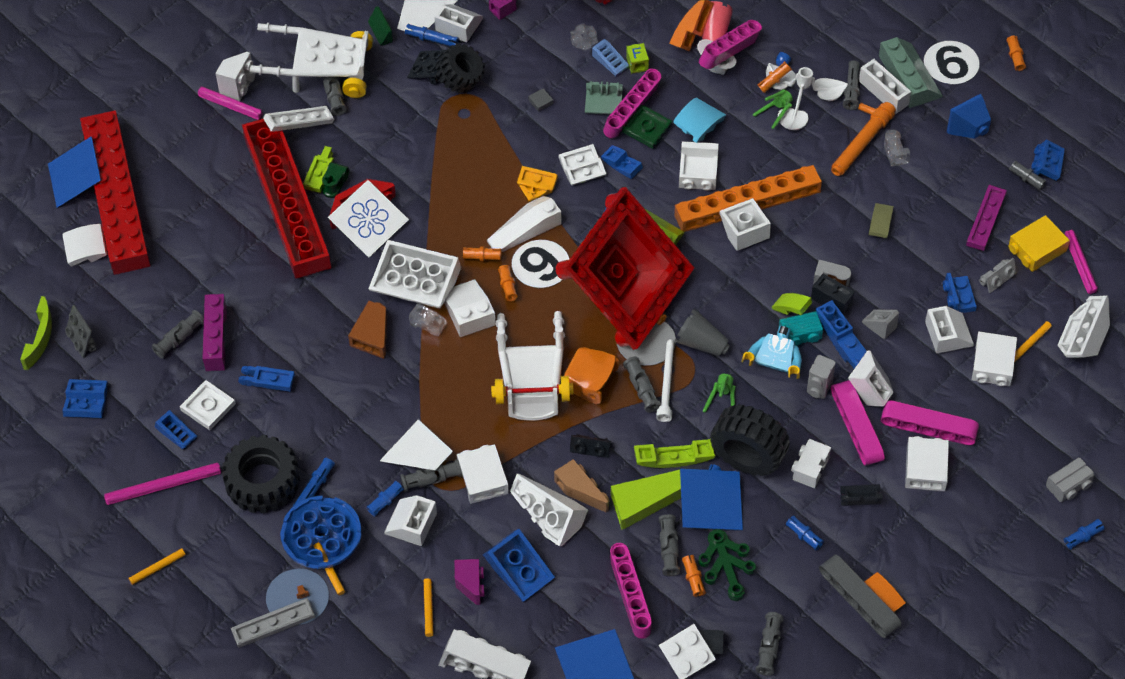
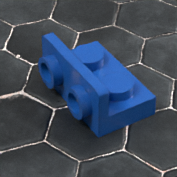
(1048, 159)
(959, 293)

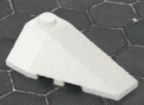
(527, 223)
(552, 511)

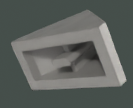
(882, 322)

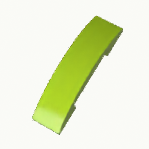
(33, 351)
(674, 456)

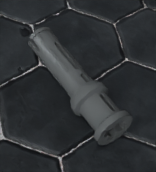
(852, 91)

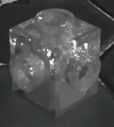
(589, 36)

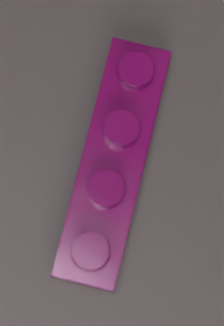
(986, 218)

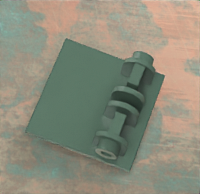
(602, 97)

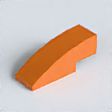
(692, 25)

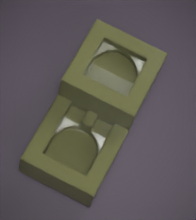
(881, 220)

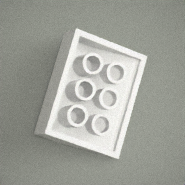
(415, 274)

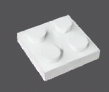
(207, 405)
(687, 652)

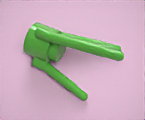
(781, 100)
(724, 386)

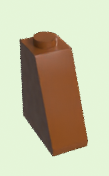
(370, 330)

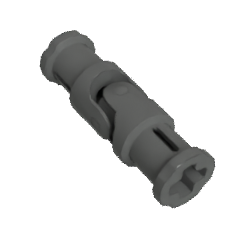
(334, 95)
(179, 332)
(641, 384)
(427, 476)
(669, 545)
(769, 643)

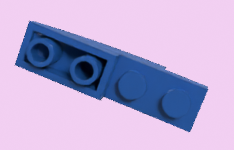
(841, 333)

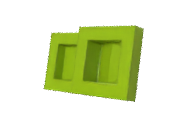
(792, 303)

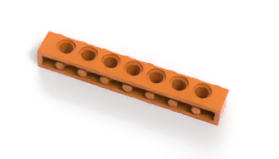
(765, 192)

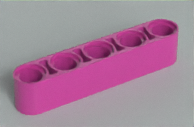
(730, 44)
(633, 100)
(930, 422)
(857, 423)
(634, 598)

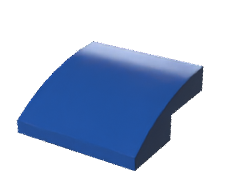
(85, 398)

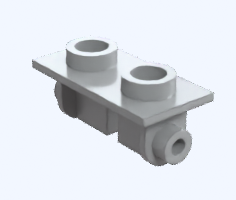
(1001, 274)

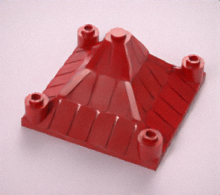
(627, 268)

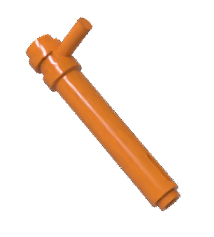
(878, 120)

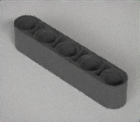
(860, 596)

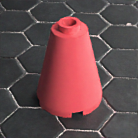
(718, 21)

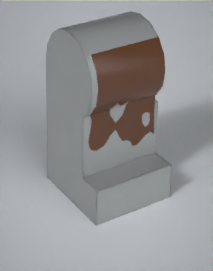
(837, 272)

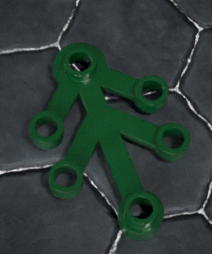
(726, 561)

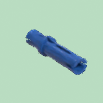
(423, 33)
(317, 479)

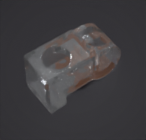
(894, 148)
(427, 320)

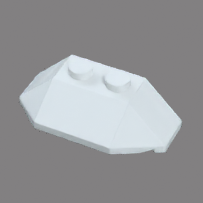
(1086, 328)

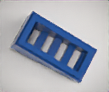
(175, 421)

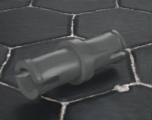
(1027, 175)

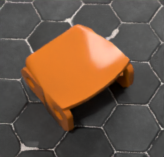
(590, 372)

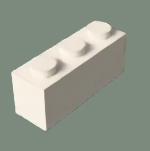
(884, 85)

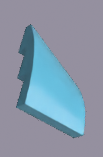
(698, 119)

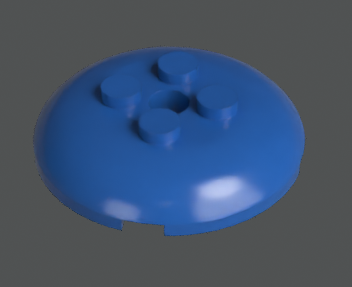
(319, 516)

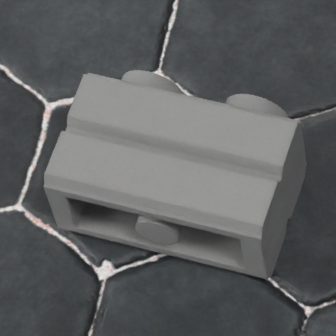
(820, 377)
(1070, 480)

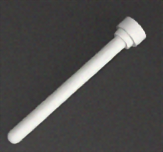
(664, 412)

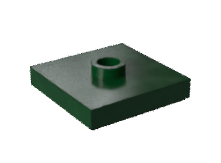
(647, 126)

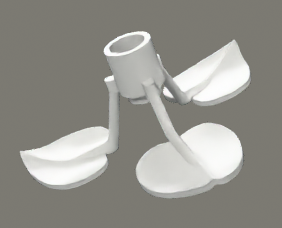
(826, 89)

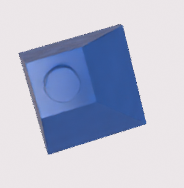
(969, 118)

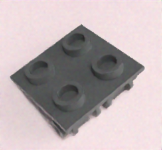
(79, 333)

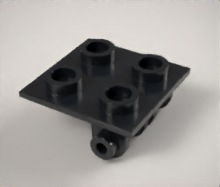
(426, 66)

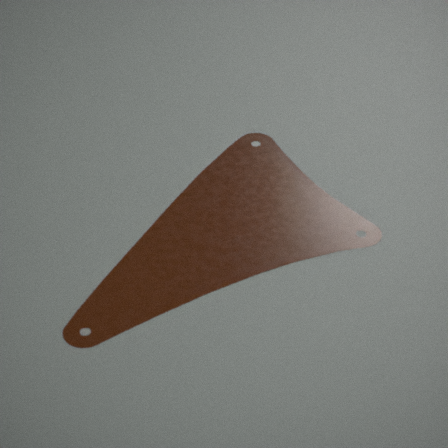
(469, 201)

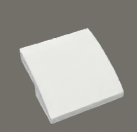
(582, 165)
(84, 244)

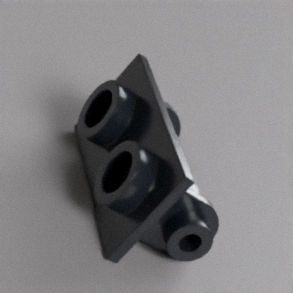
(588, 446)
(860, 494)

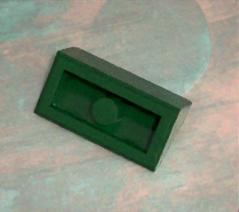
(380, 27)

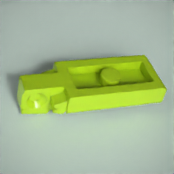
(317, 170)

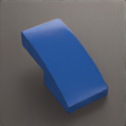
(618, 160)

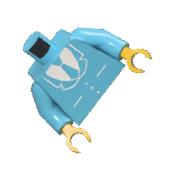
(776, 353)

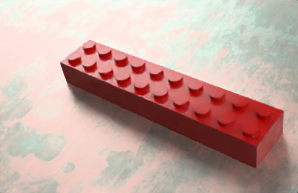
(116, 195)
(286, 199)

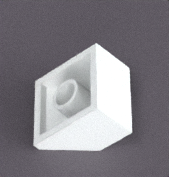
(745, 224)

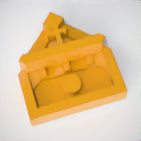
(536, 182)

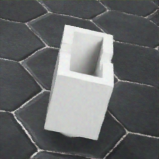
(813, 459)

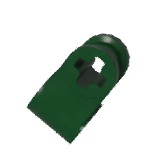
(334, 179)

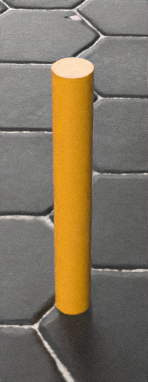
(1033, 339)
(157, 566)
(331, 572)
(428, 609)

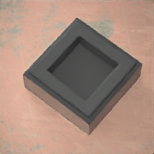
(540, 100)

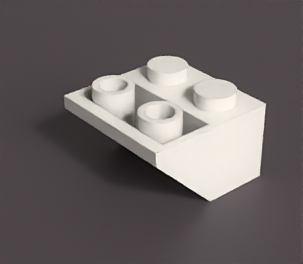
(457, 21)
(235, 76)
(947, 329)
(871, 381)
(412, 519)

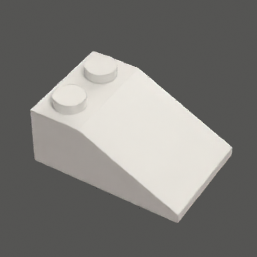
(469, 308)

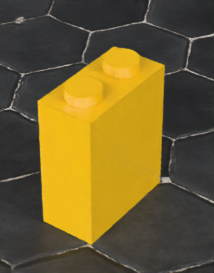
(1038, 243)

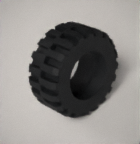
(750, 440)
(258, 452)

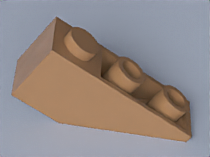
(577, 485)

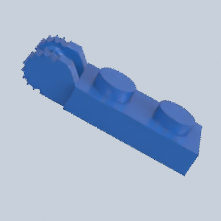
(267, 378)

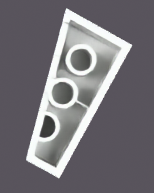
(482, 658)

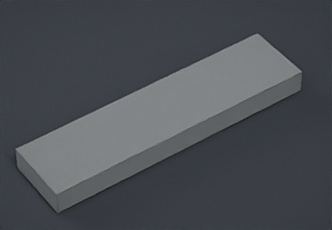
(272, 622)

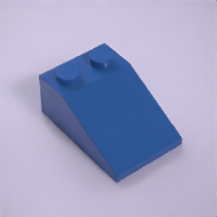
(518, 565)

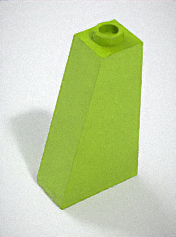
(645, 496)

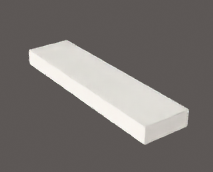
(298, 118)

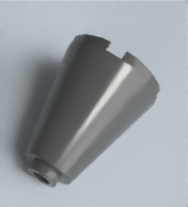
(702, 335)

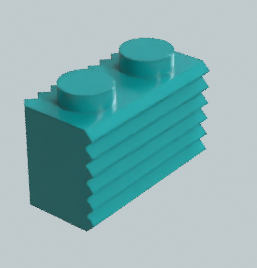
(803, 328)

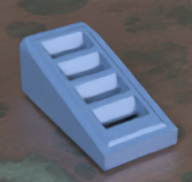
(603, 48)

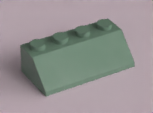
(907, 67)

